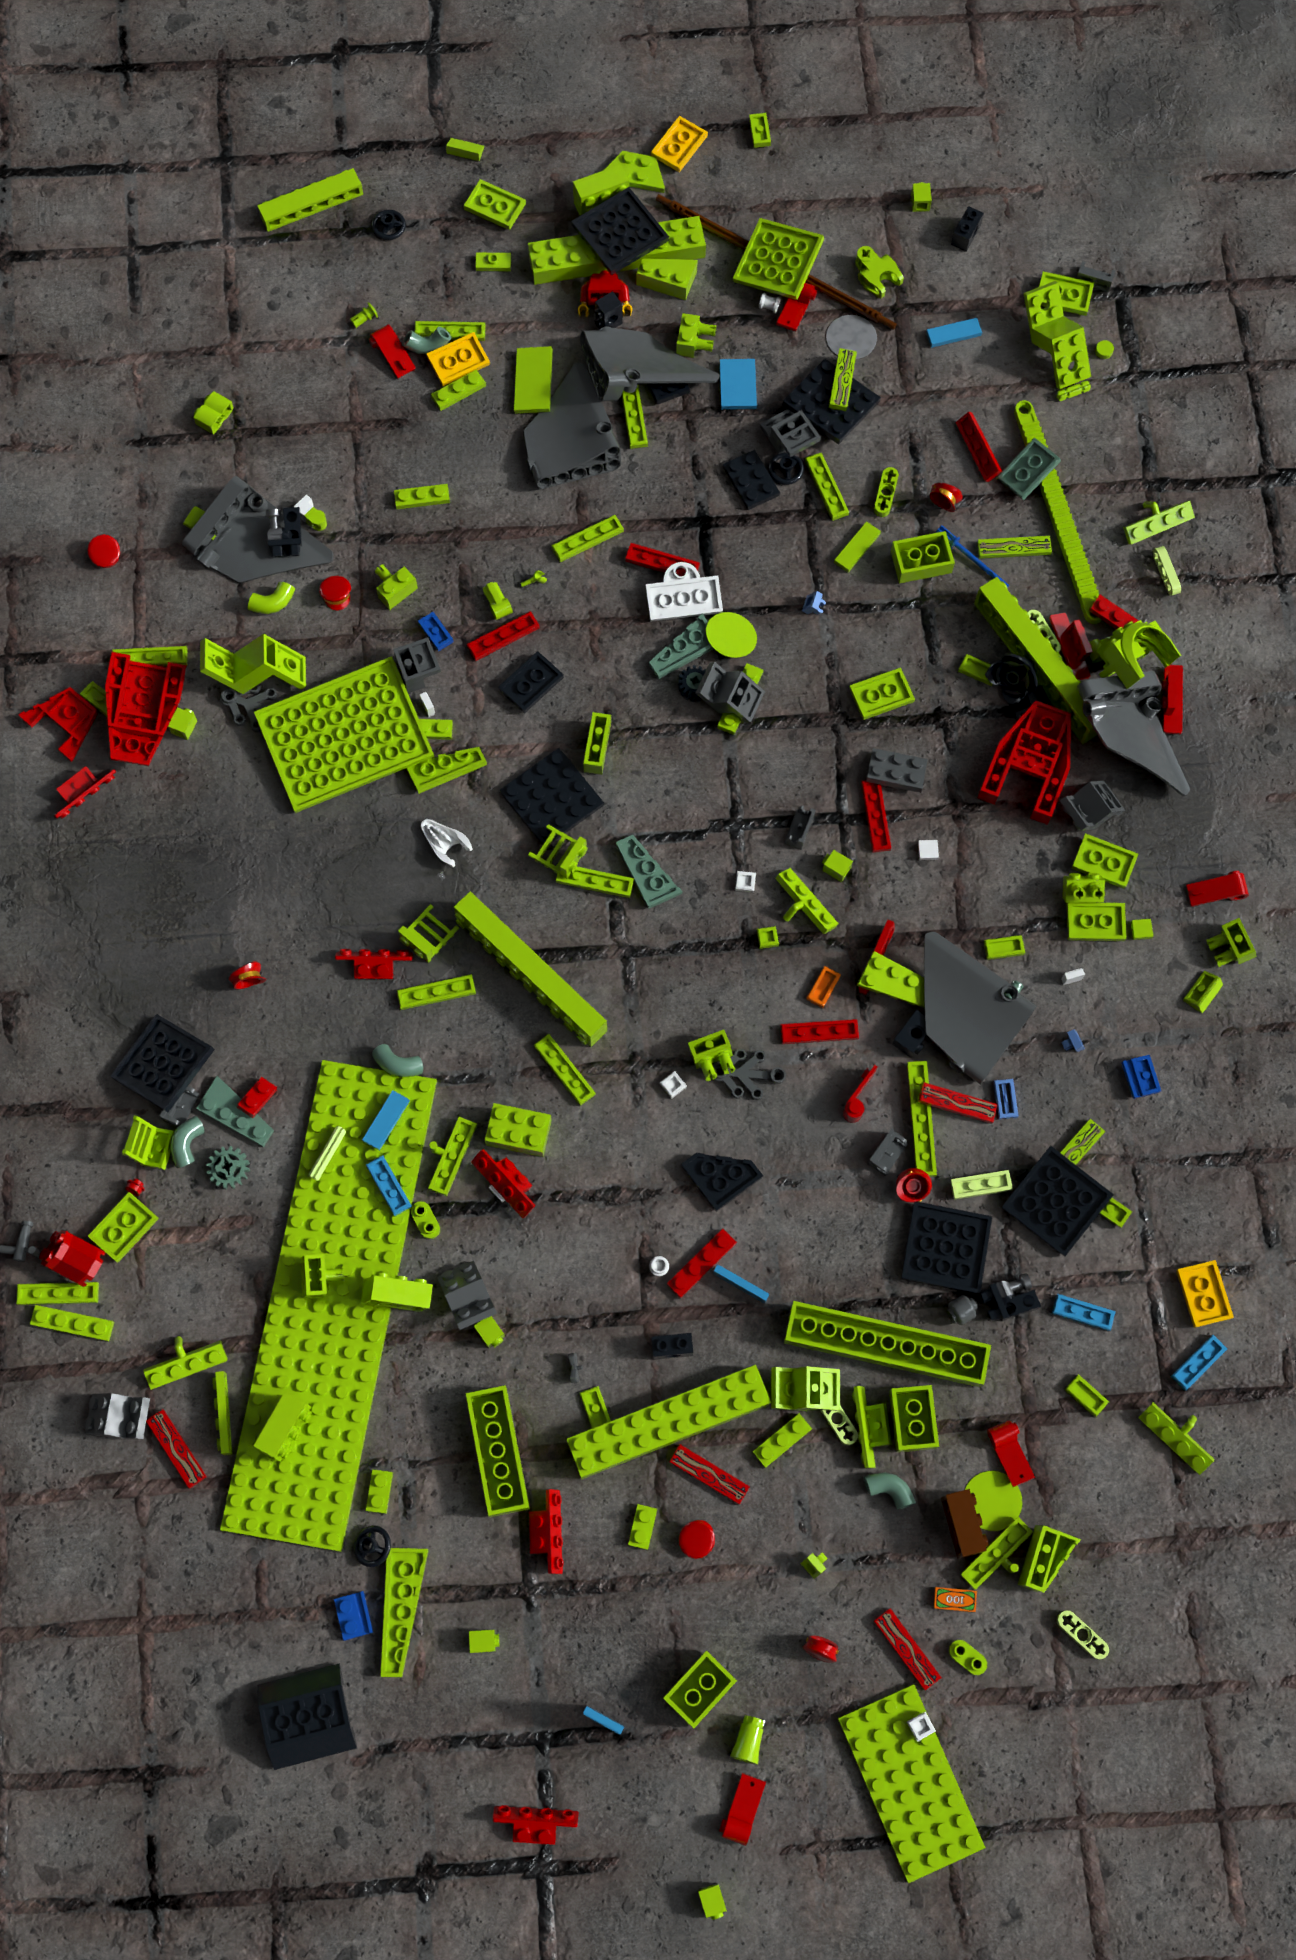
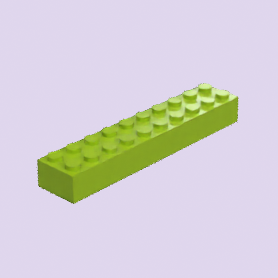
(572, 258)
(1026, 640)
(530, 969)
(887, 1344)
(668, 1421)

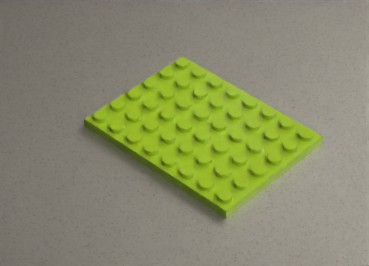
(343, 734)

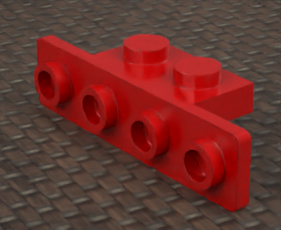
(1073, 644)
(1173, 699)
(78, 787)
(373, 964)
(506, 1180)
(546, 1531)
(535, 1824)

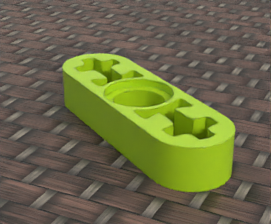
(884, 485)

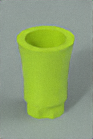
(748, 1740)

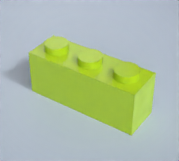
(597, 743)

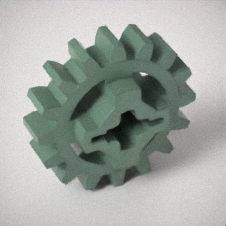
(220, 1169)

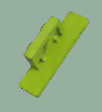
(872, 1425)

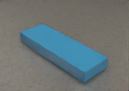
(954, 332)
(386, 1120)
(388, 1185)
(741, 1284)
(1083, 1312)
(1198, 1362)

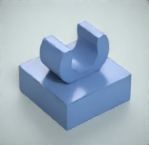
(812, 603)
(1073, 1041)

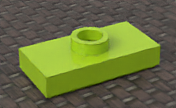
(493, 261)

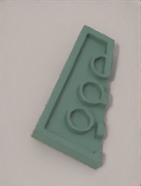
(683, 649)
(648, 876)
(221, 1105)

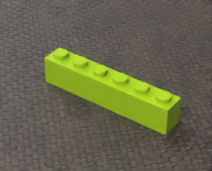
(310, 199)

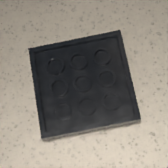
(620, 231)
(814, 397)
(552, 795)
(162, 1063)
(1057, 1201)
(946, 1247)

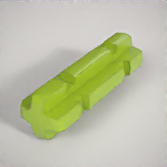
(1073, 390)

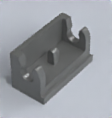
(1101, 279)
(800, 827)
(182, 1108)
(888, 1152)

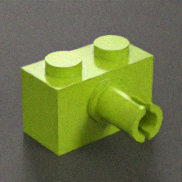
(395, 586)
(315, 1275)

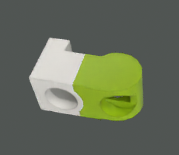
(313, 517)

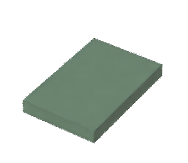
(1029, 469)

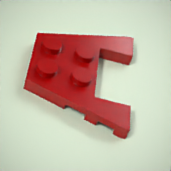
(70, 713)

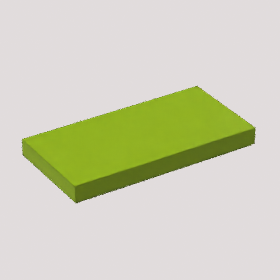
(533, 380)

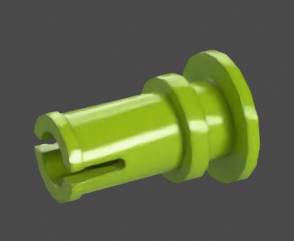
(364, 315)

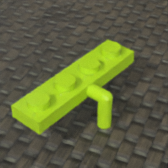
(1158, 521)
(806, 901)
(451, 1156)
(185, 1364)
(1177, 1437)
(997, 1554)

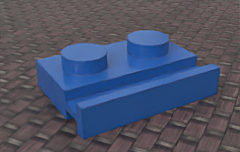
(1141, 1076)
(353, 1615)

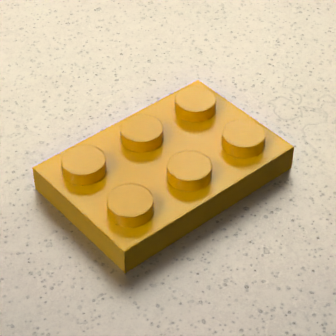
(679, 144)
(458, 359)
(1204, 1294)

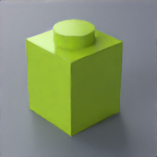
(921, 197)
(182, 723)
(836, 865)
(490, 1332)
(483, 1641)
(712, 1901)

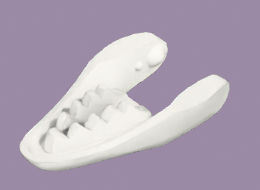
(442, 838)

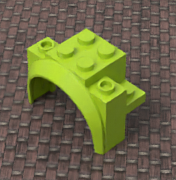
(1124, 651)

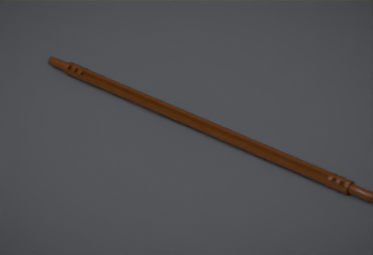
(742, 243)

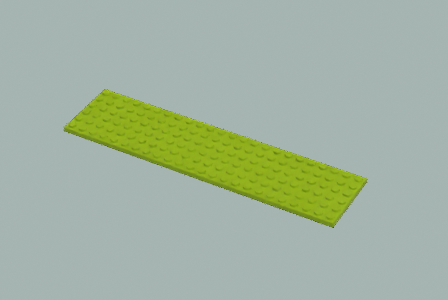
(330, 1344)

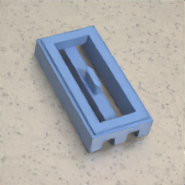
(1007, 1115)

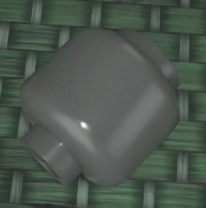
(962, 1310)

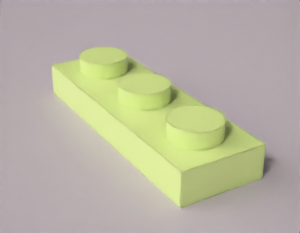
(981, 1184)

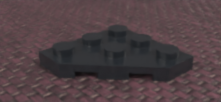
(721, 1177)

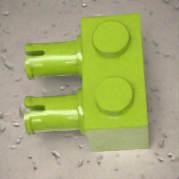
(688, 335)
(1083, 888)
(1236, 937)
(710, 1050)

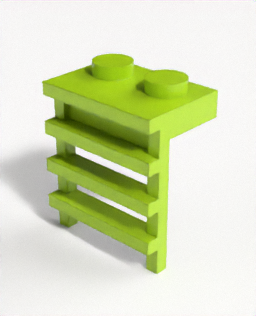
(570, 858)
(418, 943)
(148, 1144)

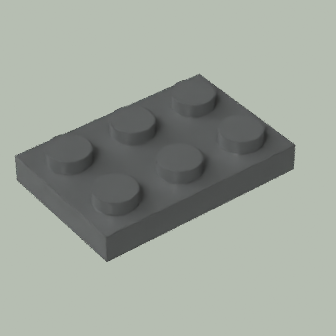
(897, 770)

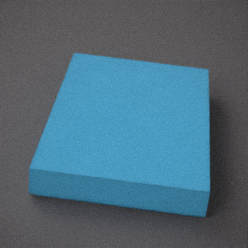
(738, 384)
(603, 1720)

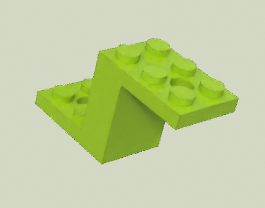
(1057, 335)
(252, 664)

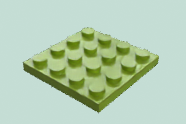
(778, 258)

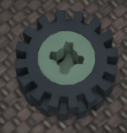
(685, 682)

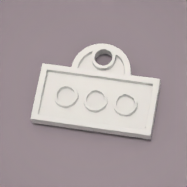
(683, 595)

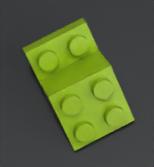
(805, 1388)

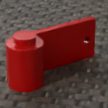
(795, 309)
(393, 351)
(1219, 888)
(854, 1107)
(1009, 1452)
(743, 1810)

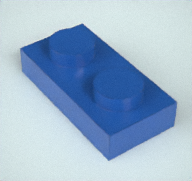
(435, 631)

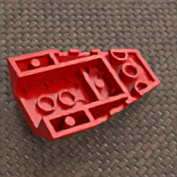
(140, 706)

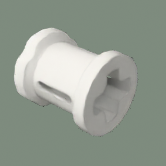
(769, 303)

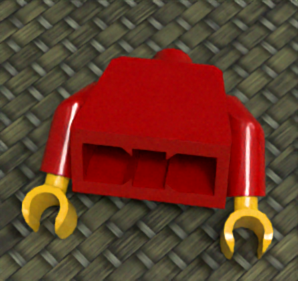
(601, 285)

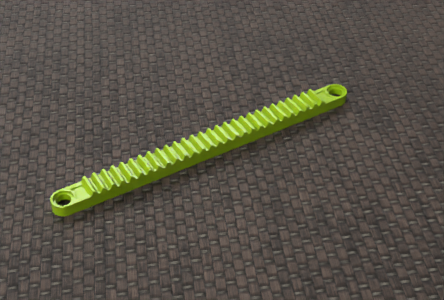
(1061, 518)

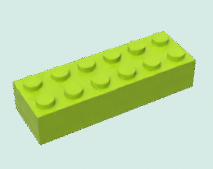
(497, 1451)

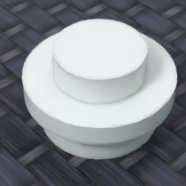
(659, 1266)

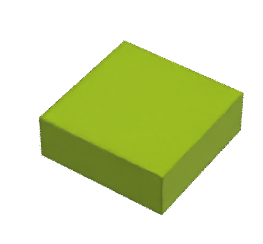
(1142, 929)
(767, 937)

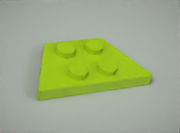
(641, 170)

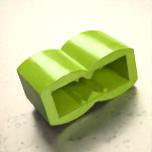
(213, 412)

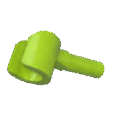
(536, 577)

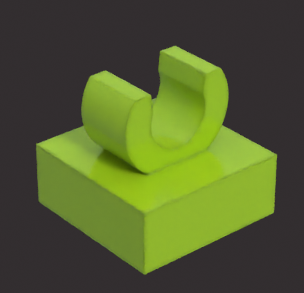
(814, 1564)

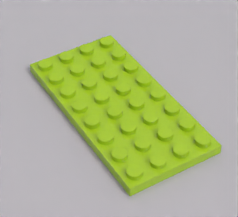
(911, 1785)

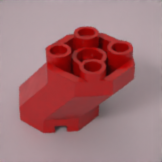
(72, 1257)

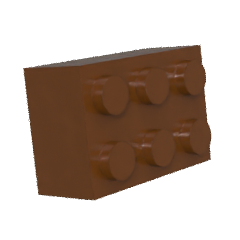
(964, 1523)

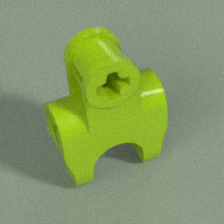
(875, 270)

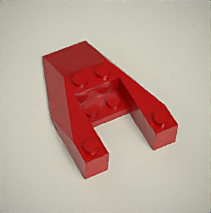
(1039, 748)

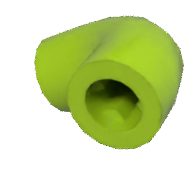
(274, 602)

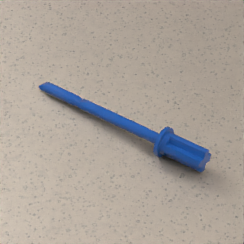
(954, 541)

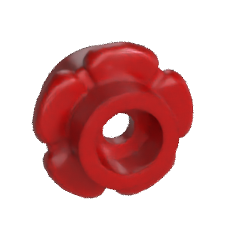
(135, 1187)

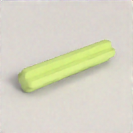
(327, 1153)

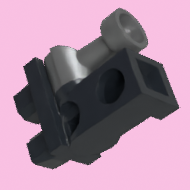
(285, 536)
(1006, 1303)

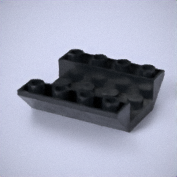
(305, 1717)

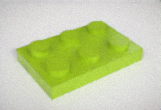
(494, 204)
(1074, 292)
(882, 693)
(1106, 859)
(1096, 921)
(123, 1227)

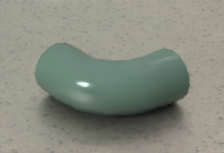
(424, 345)
(397, 1065)
(181, 1141)
(892, 1485)

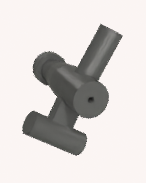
(22, 1244)

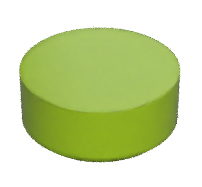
(1104, 349)

